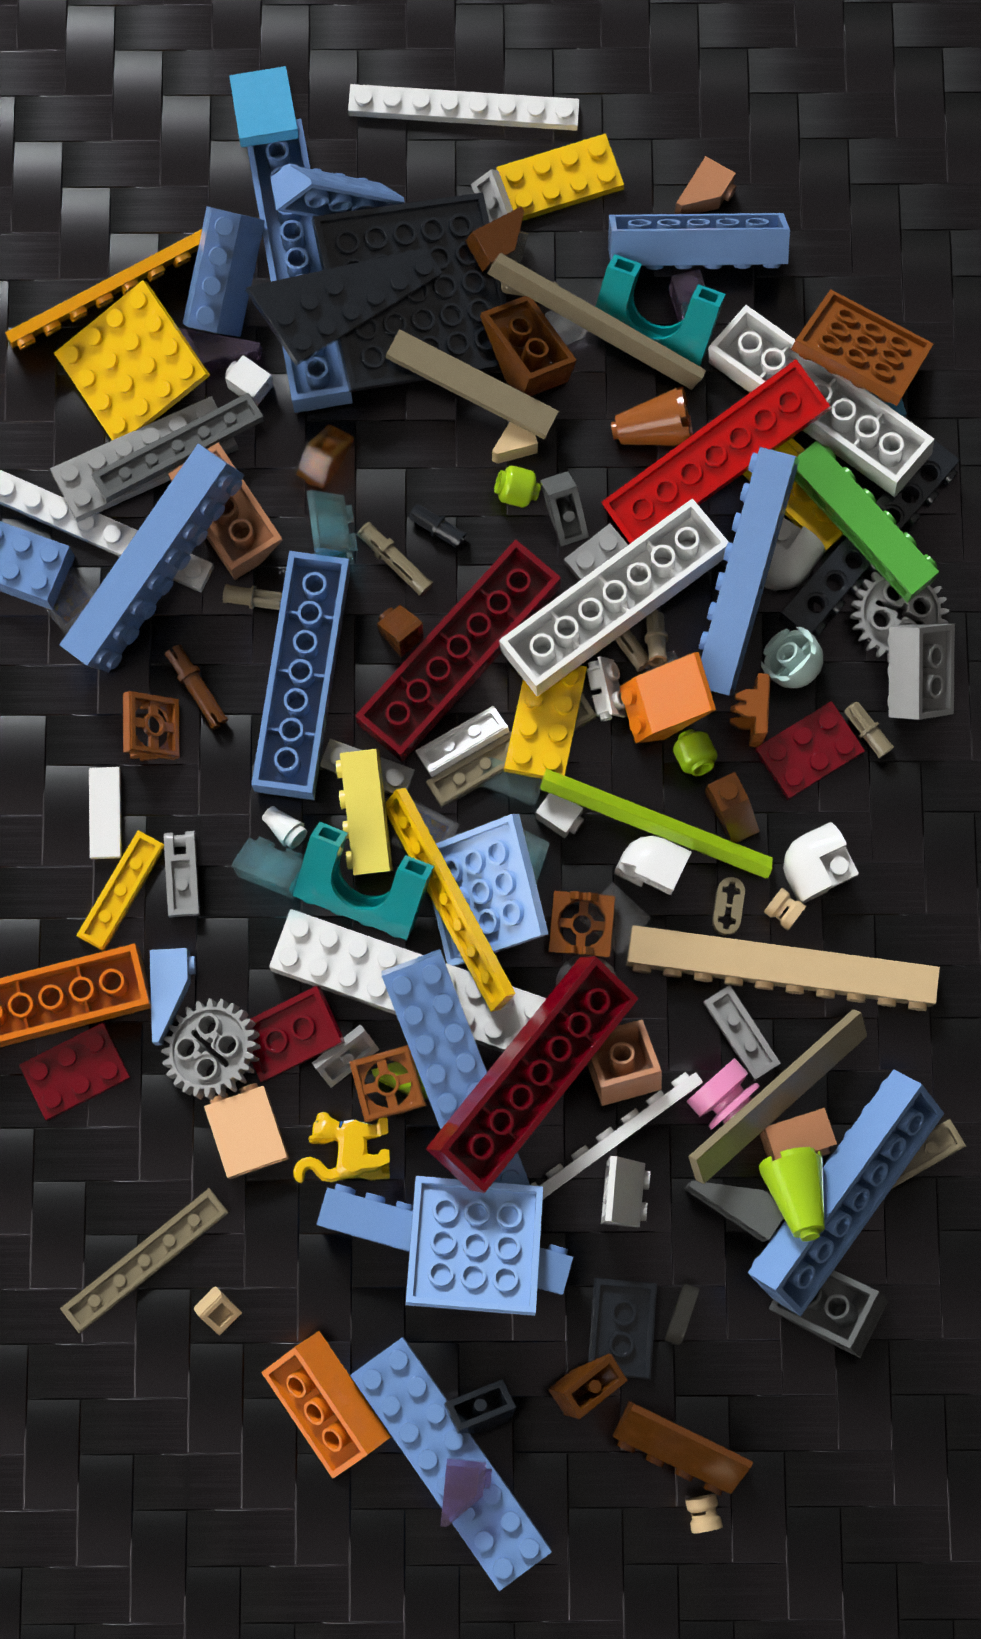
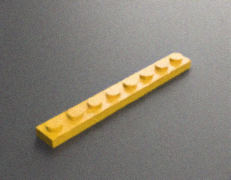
(450, 902)

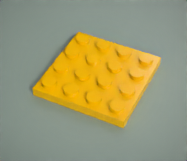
(131, 362)

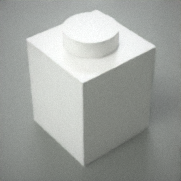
(248, 377)
(560, 815)

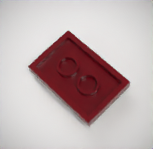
(809, 750)
(294, 1033)
(74, 1071)

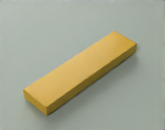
(120, 890)

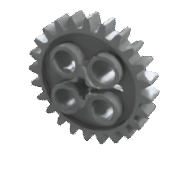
(867, 608)
(191, 1070)

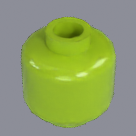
(517, 486)
(695, 752)

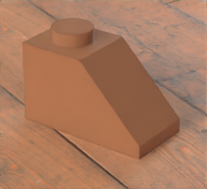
(707, 189)

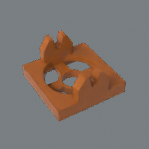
(170, 710)
(753, 710)
(605, 903)
(369, 1108)

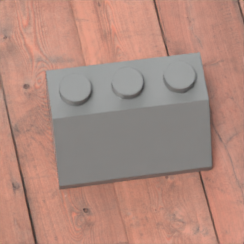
(921, 670)

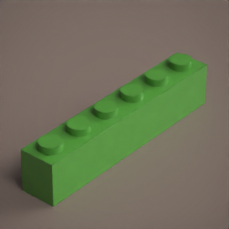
(863, 522)

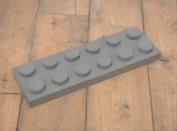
(75, 474)

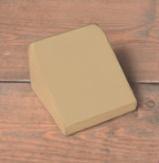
(217, 1310)

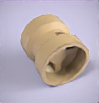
(778, 905)
(704, 1521)

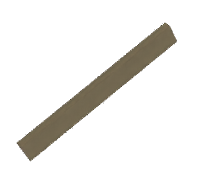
(596, 321)
(777, 1096)

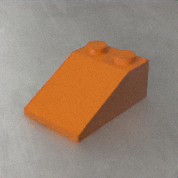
(667, 699)

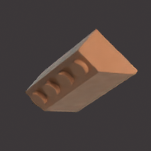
(243, 532)

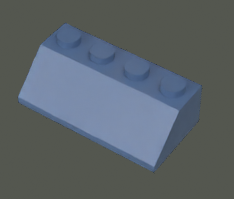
(323, 193)
(223, 272)

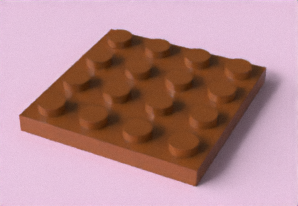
(862, 347)

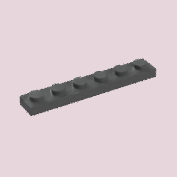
(176, 447)

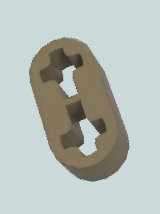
(721, 905)

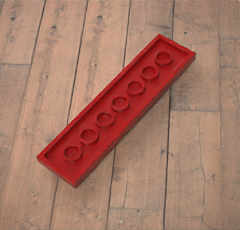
(718, 451)

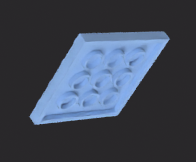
(498, 884)
(474, 1247)

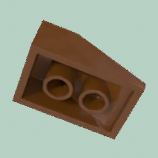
(527, 346)

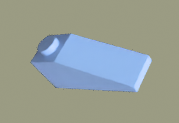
(169, 984)

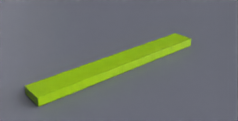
(656, 823)

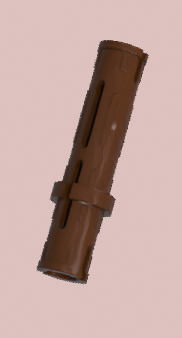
(190, 677)

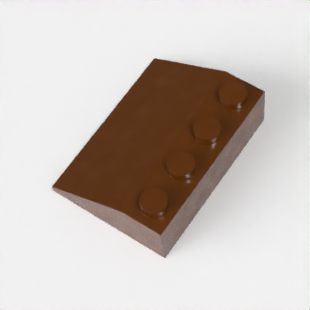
(680, 1448)

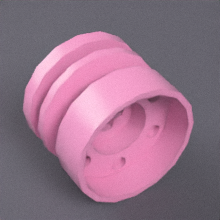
(723, 1094)

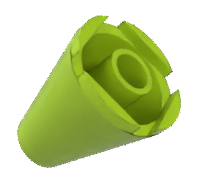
(797, 1190)

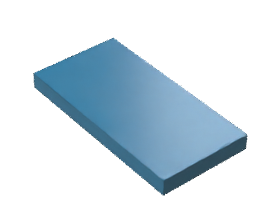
(263, 107)

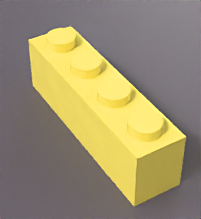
(365, 811)

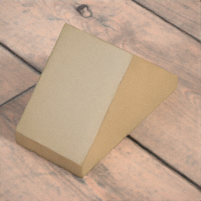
(514, 444)

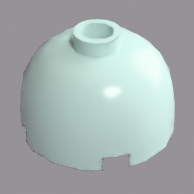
(793, 658)

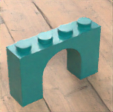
(687, 338)
(323, 885)

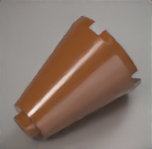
(656, 421)

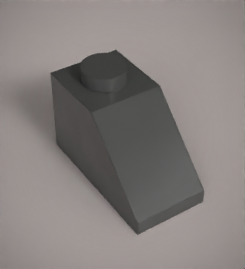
(564, 508)

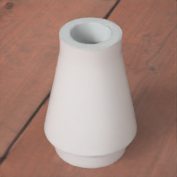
(286, 828)

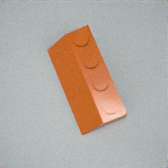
(326, 1404)

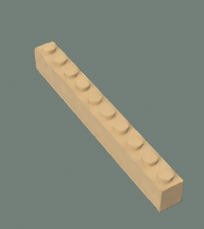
(783, 967)

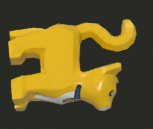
(353, 1155)

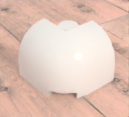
(794, 557)
(653, 862)
(818, 863)

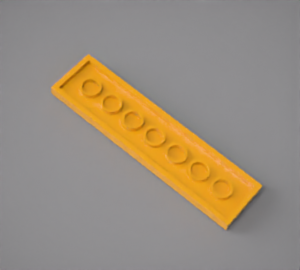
(103, 292)

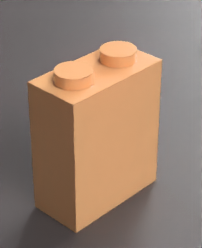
(246, 1131)

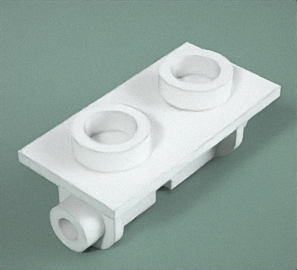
(604, 675)

